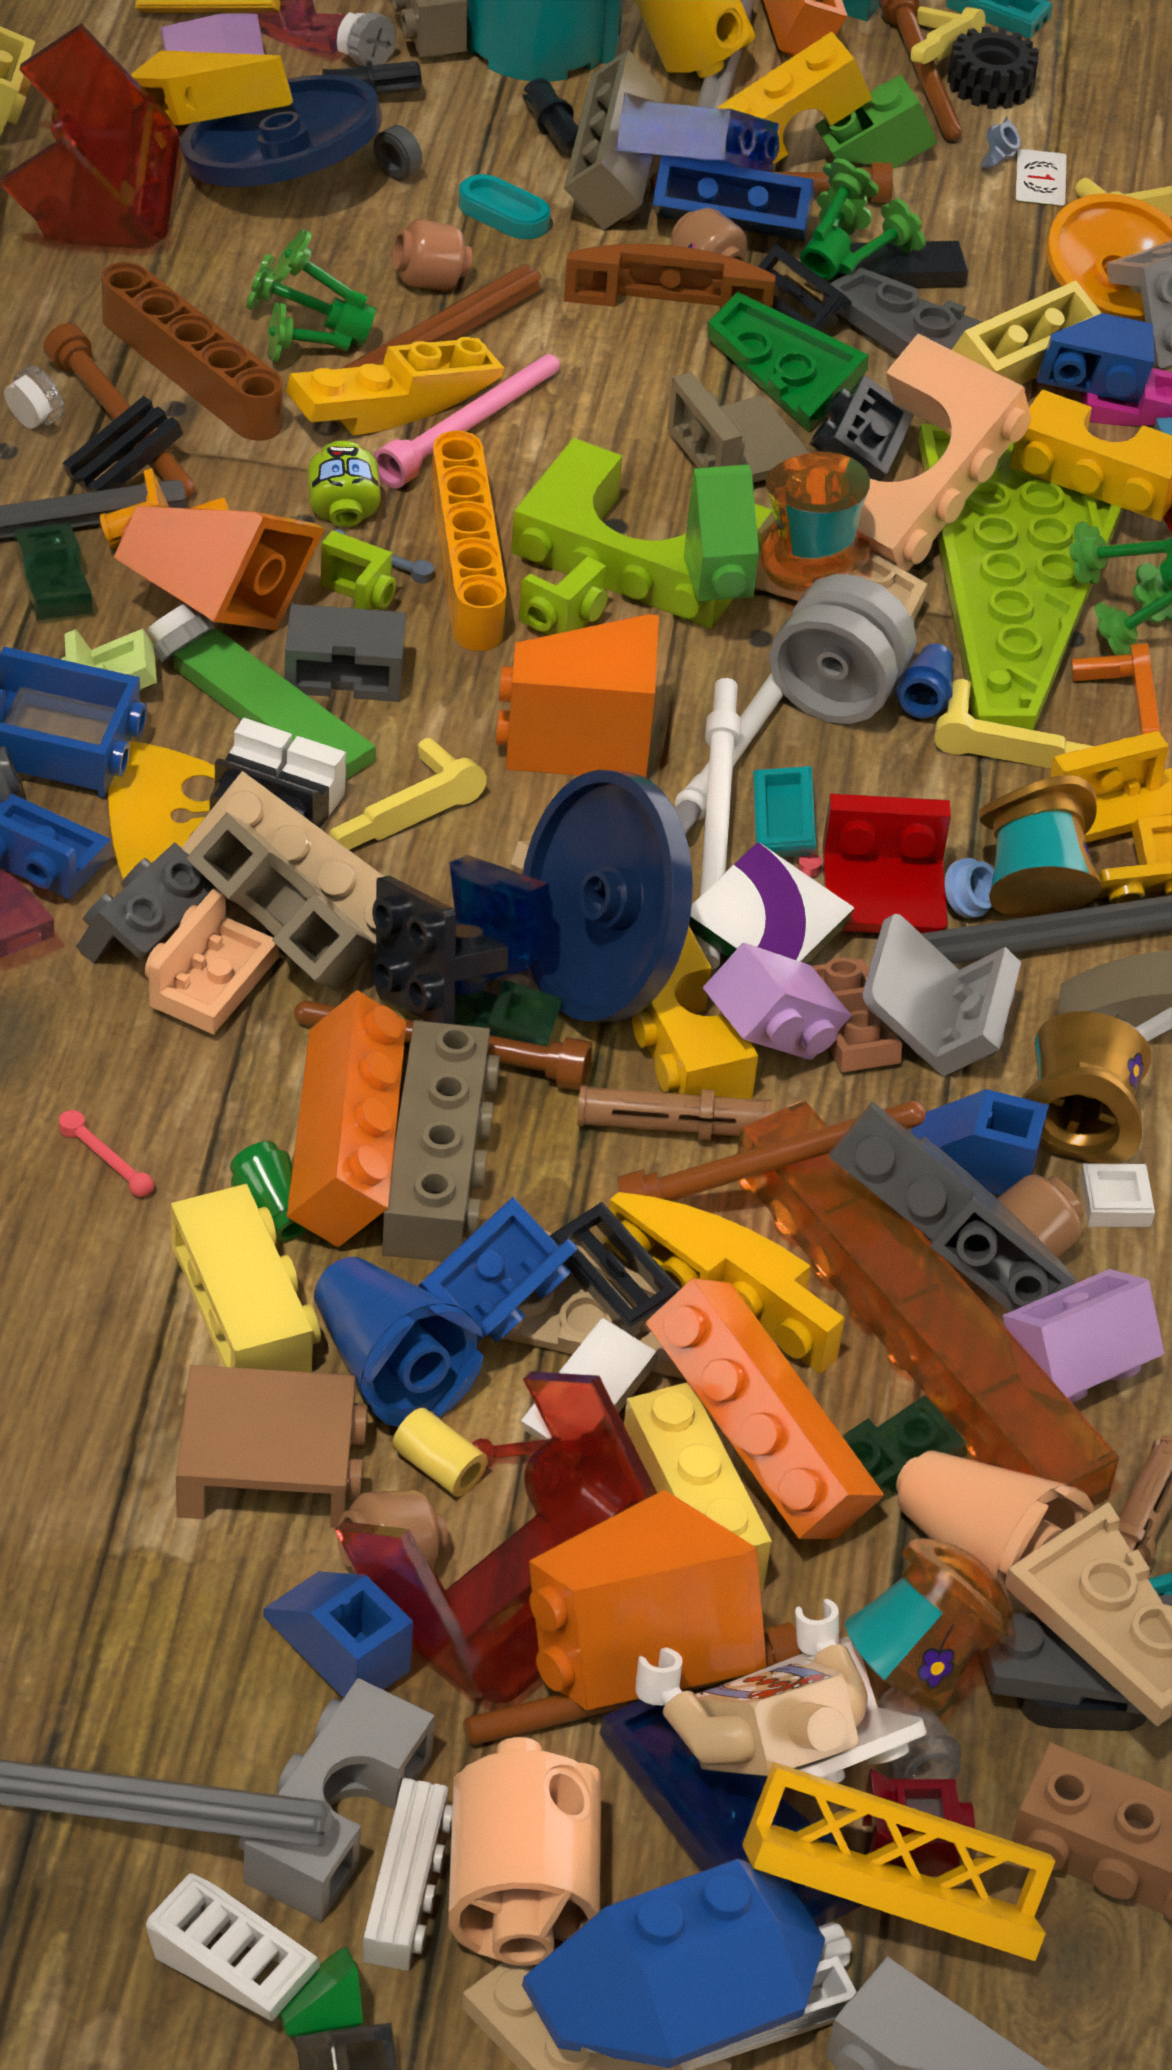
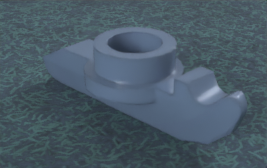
(1003, 143)

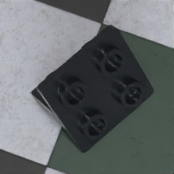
(426, 951)

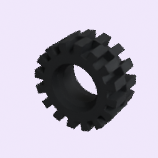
(993, 67)

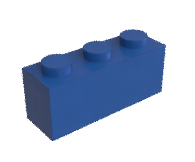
(748, 197)

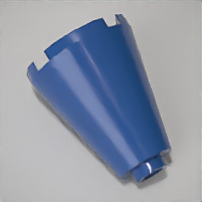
(398, 1340)

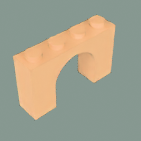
(982, 418)

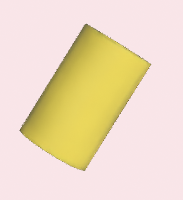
(440, 1452)

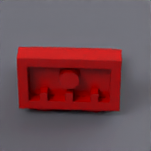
(887, 859)

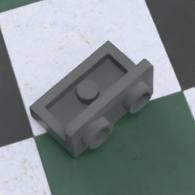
(147, 907)

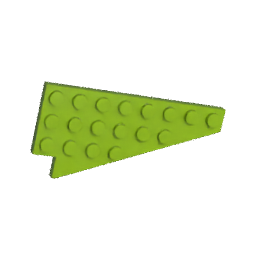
(1014, 582)

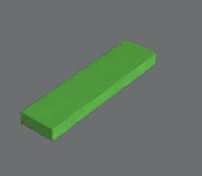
(262, 695)

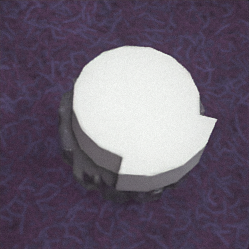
(34, 398)

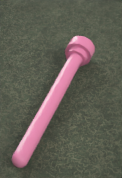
(402, 459)

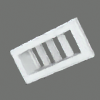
(192, 1919)

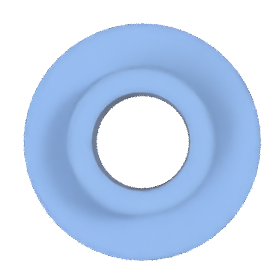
(969, 887)

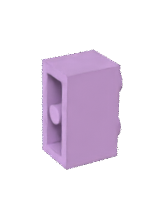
(777, 1002)
(1090, 1331)

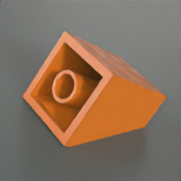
(221, 561)
(581, 699)
(641, 1586)

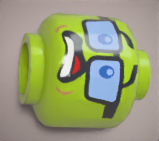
(343, 482)

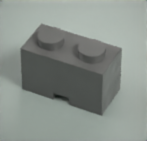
(345, 651)

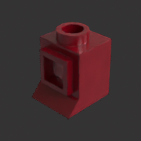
(931, 1796)

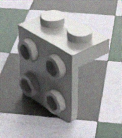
(934, 1006)

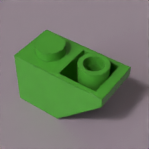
(882, 130)

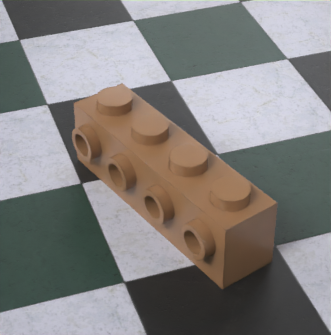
(1101, 1827)

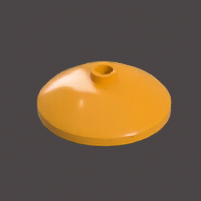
(1100, 231)

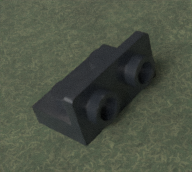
(864, 427)

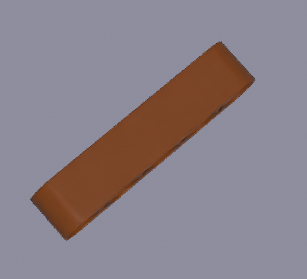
(192, 351)

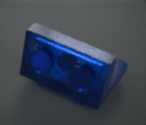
(508, 909)

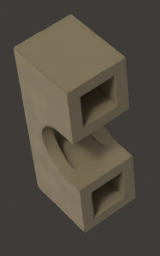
(283, 900)

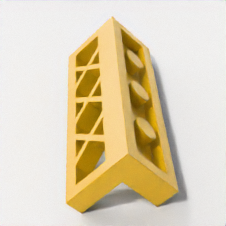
(890, 1887)

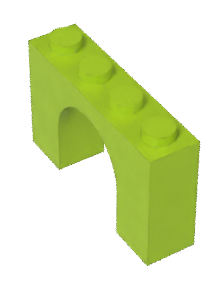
(563, 525)

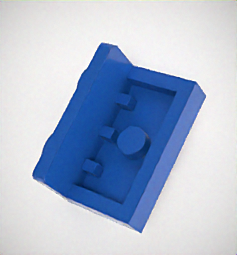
(49, 847)
(500, 1269)

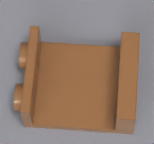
(269, 1435)

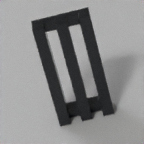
(824, 314)
(117, 444)
(597, 1286)

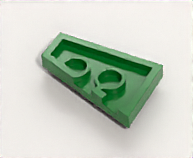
(786, 357)

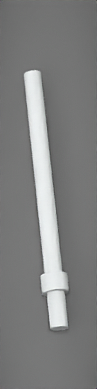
(722, 736)

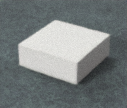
(1117, 1195)

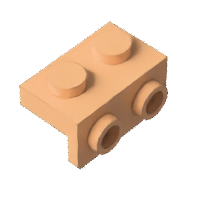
(207, 965)

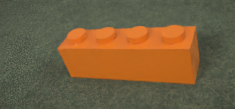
(347, 1119)
(764, 1409)

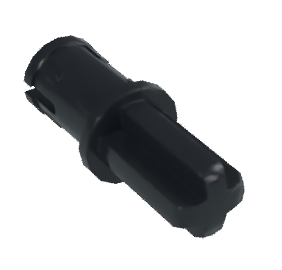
(385, 77)
(552, 114)

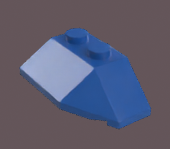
(681, 1968)

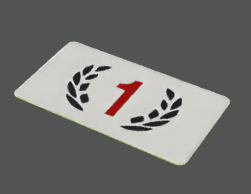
(1041, 177)

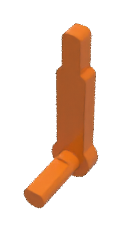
(1133, 665)

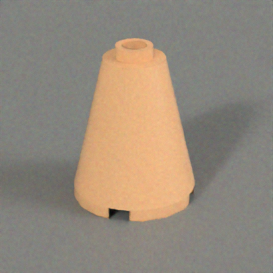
(987, 1509)

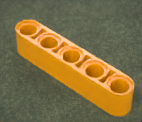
(468, 541)

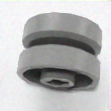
(842, 649)

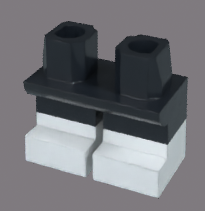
(299, 773)

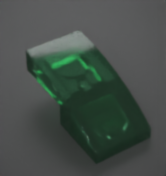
(53, 571)
(512, 1014)

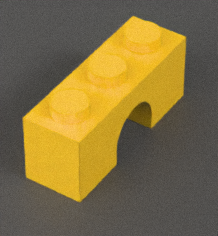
(816, 78)
(1123, 473)
(690, 1048)

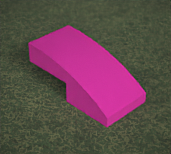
(1154, 403)

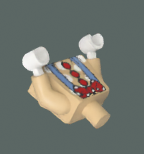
(771, 1717)

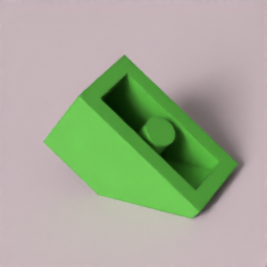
(722, 533)

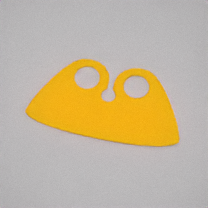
(144, 801)

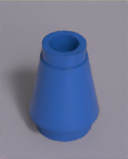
(927, 682)

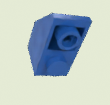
(1101, 357)
(988, 1136)
(345, 1629)

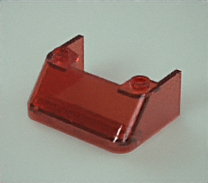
(112, 154)
(483, 1623)

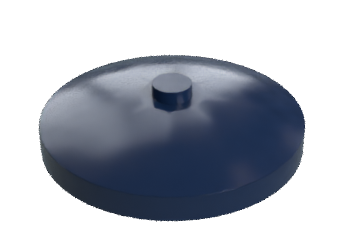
(321, 127)
(616, 892)

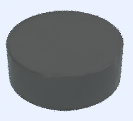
(397, 152)

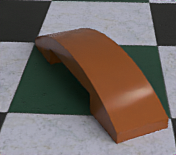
(662, 273)

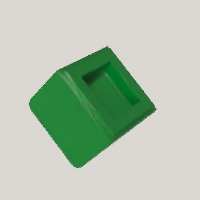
(327, 1999)

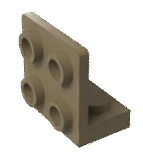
(729, 433)

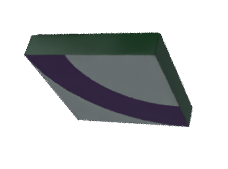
(769, 907)

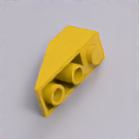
(213, 84)

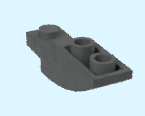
(951, 1209)

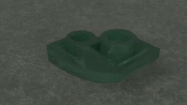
(902, 1437)

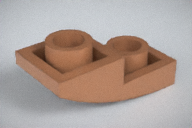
(864, 1038)

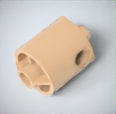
(523, 1852)

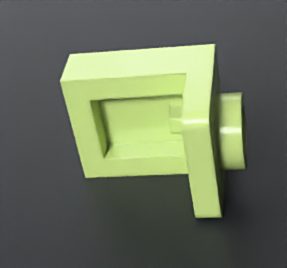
(126, 655)

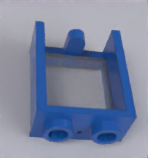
(68, 718)

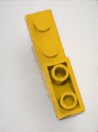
(407, 387)
(766, 1275)

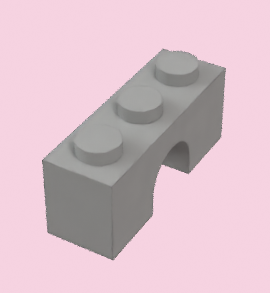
(360, 1751)

